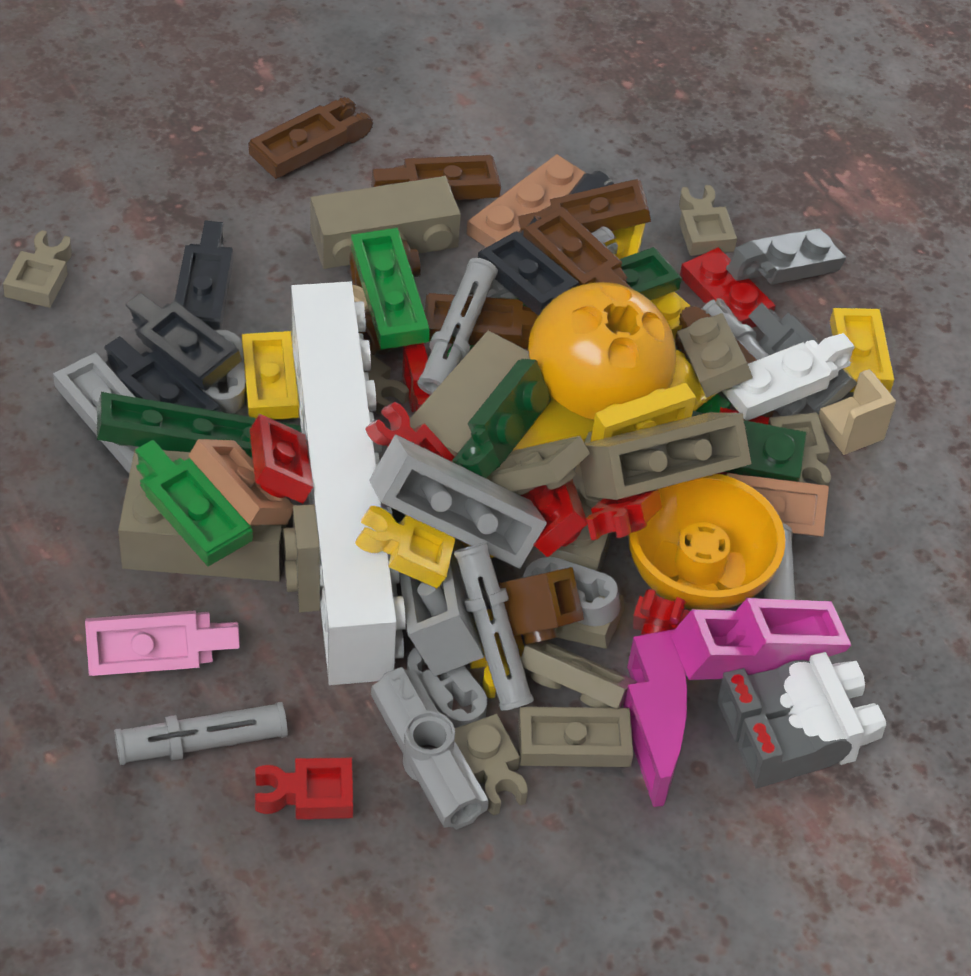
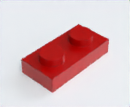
(711, 280)
(280, 459)
(563, 515)

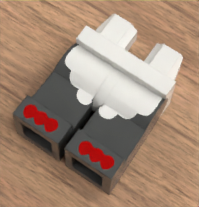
(798, 717)

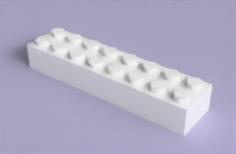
(335, 395)

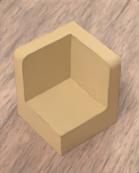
(860, 418)

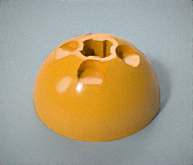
(602, 347)
(710, 543)

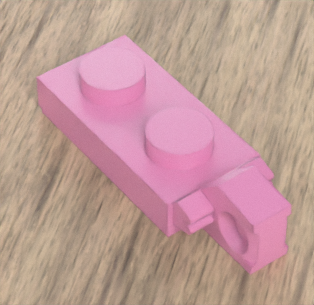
(155, 641)

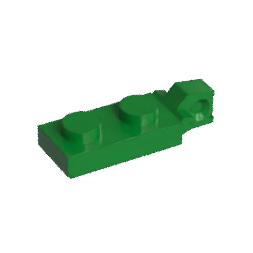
(192, 504)

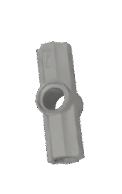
(440, 771)

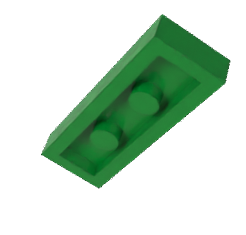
(389, 288)

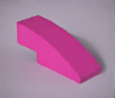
(757, 636)
(656, 710)

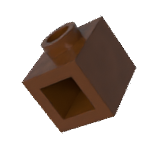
(542, 603)

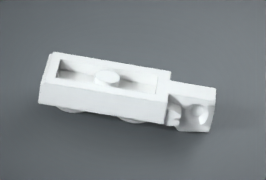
(790, 375)

